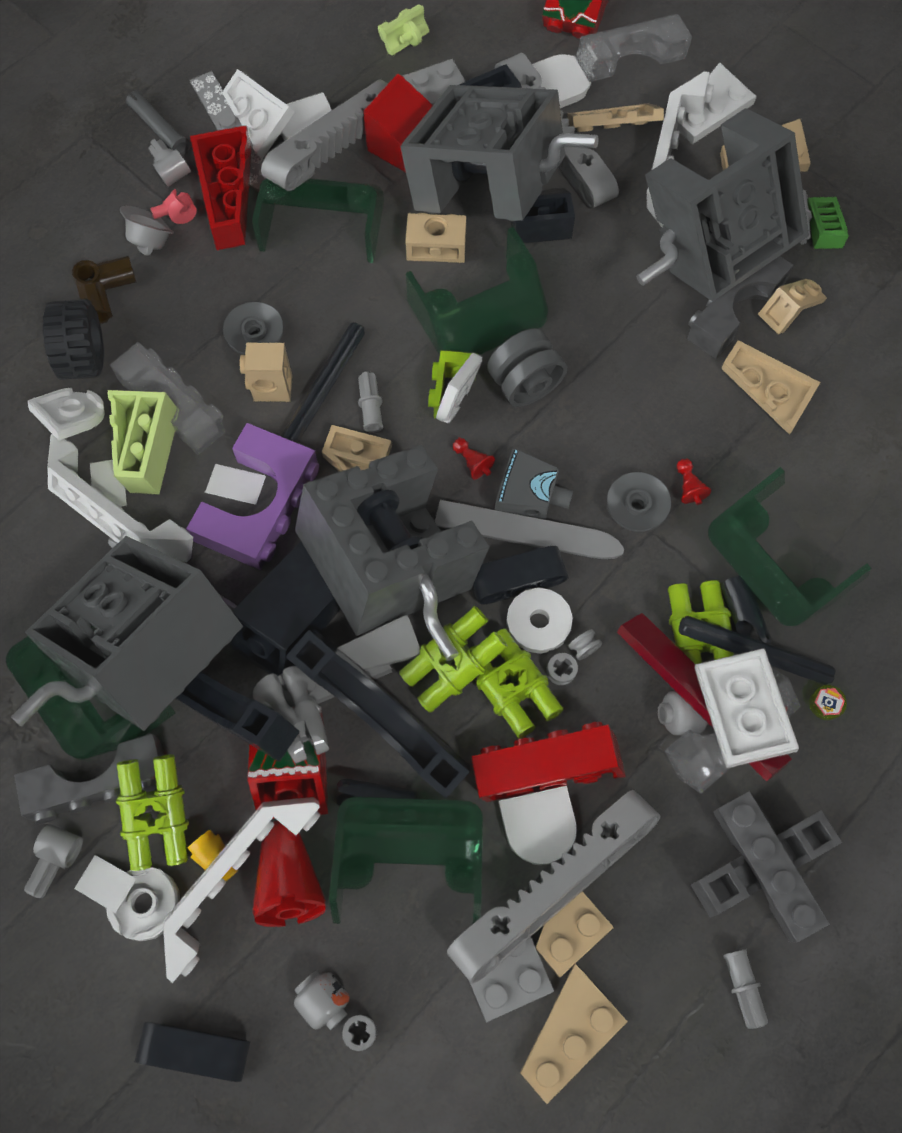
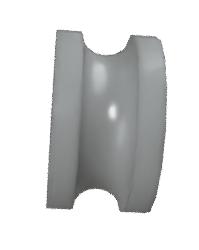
(585, 644)
(559, 659)
(349, 1036)

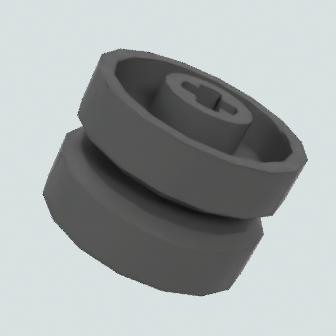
(527, 367)

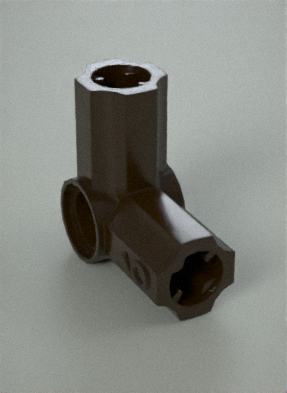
(103, 277)

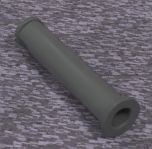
(158, 123)

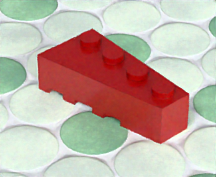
(224, 176)
(547, 762)

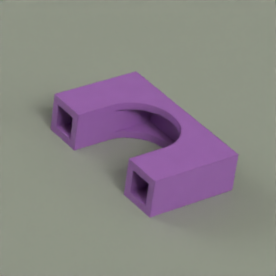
(254, 536)

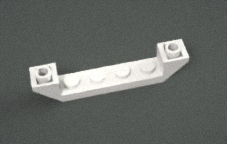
(685, 99)
(104, 514)
(181, 946)

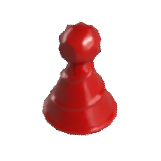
(476, 462)
(693, 488)

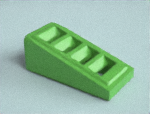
(827, 238)

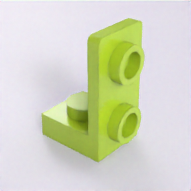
(448, 366)

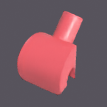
(179, 208)

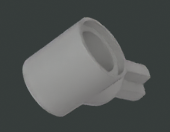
(168, 162)
(55, 849)

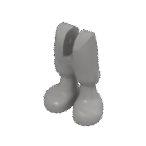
(303, 716)

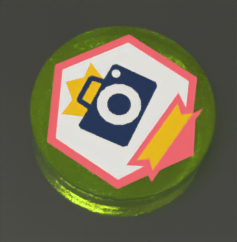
(828, 702)

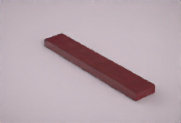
(681, 676)

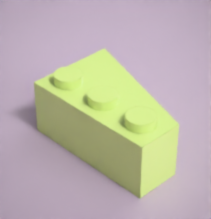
(141, 438)

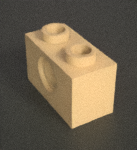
(436, 237)
(267, 372)

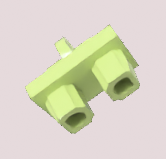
(404, 30)

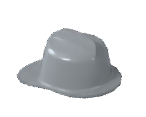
(144, 230)

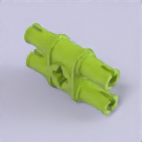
(714, 613)
(468, 662)
(530, 685)
(139, 825)

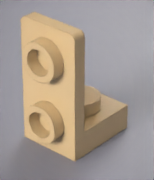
(789, 302)

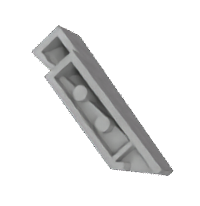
(373, 653)

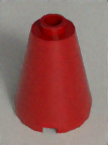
(286, 881)

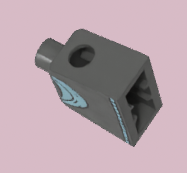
(530, 487)

